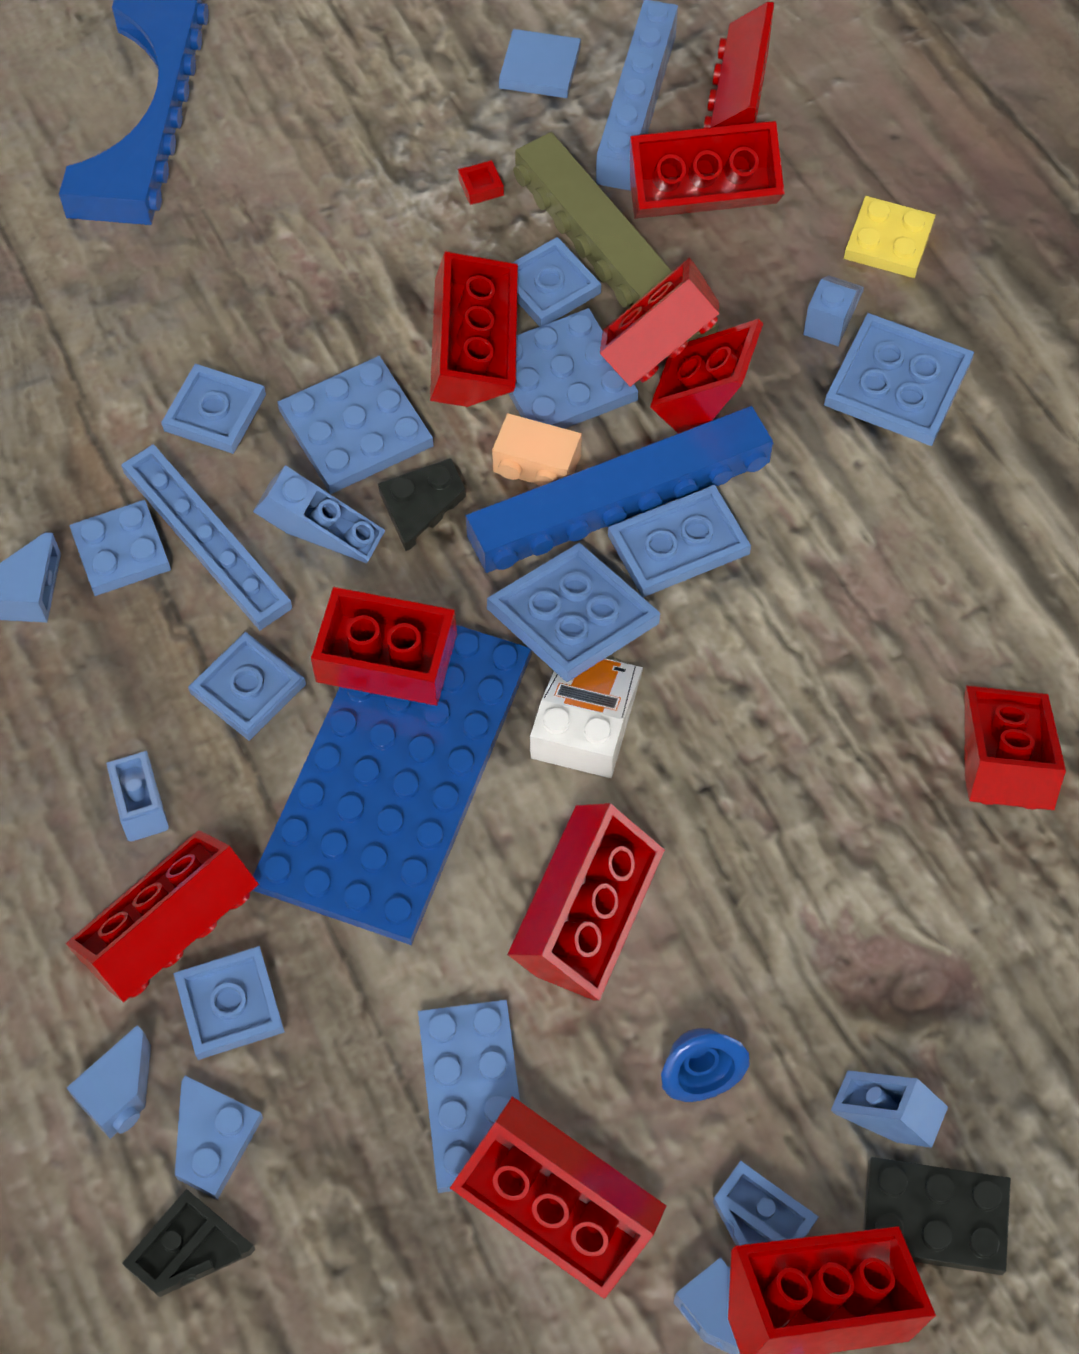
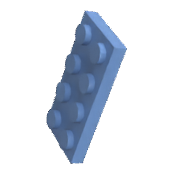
(466, 1078)

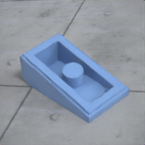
(137, 796)

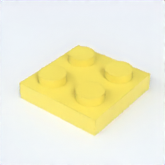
(889, 236)

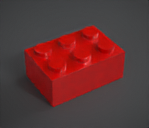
(384, 646)

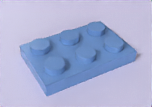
(678, 540)

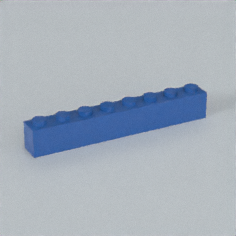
(618, 489)

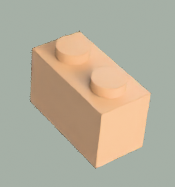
(535, 451)

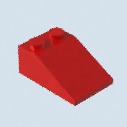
(705, 376)
(1011, 749)

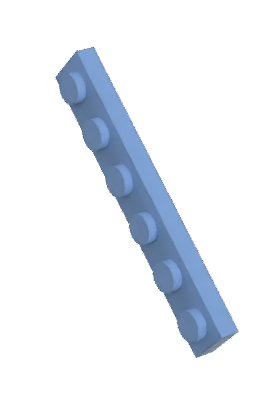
(207, 537)

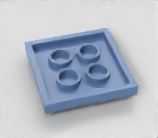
(564, 375)
(899, 379)
(355, 424)
(573, 611)

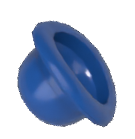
(703, 1065)

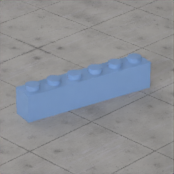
(636, 91)

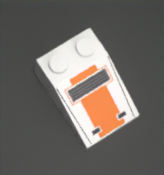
(586, 718)

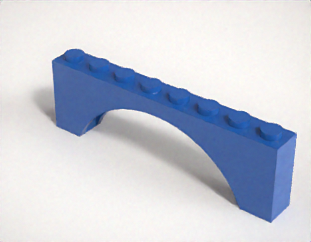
(128, 177)

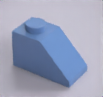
(831, 309)
(29, 580)
(116, 1084)
(891, 1107)

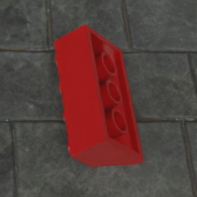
(742, 69)
(705, 169)
(473, 330)
(587, 900)
(163, 915)
(559, 1198)
(826, 1293)

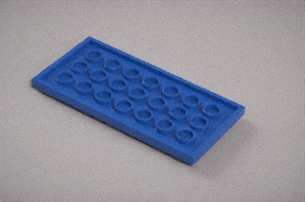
(390, 793)

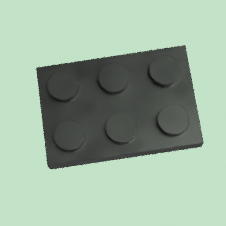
(942, 1213)

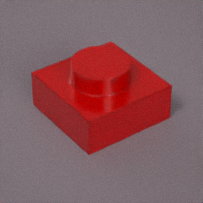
(481, 182)

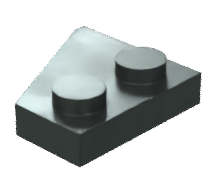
(421, 498)
(185, 1247)

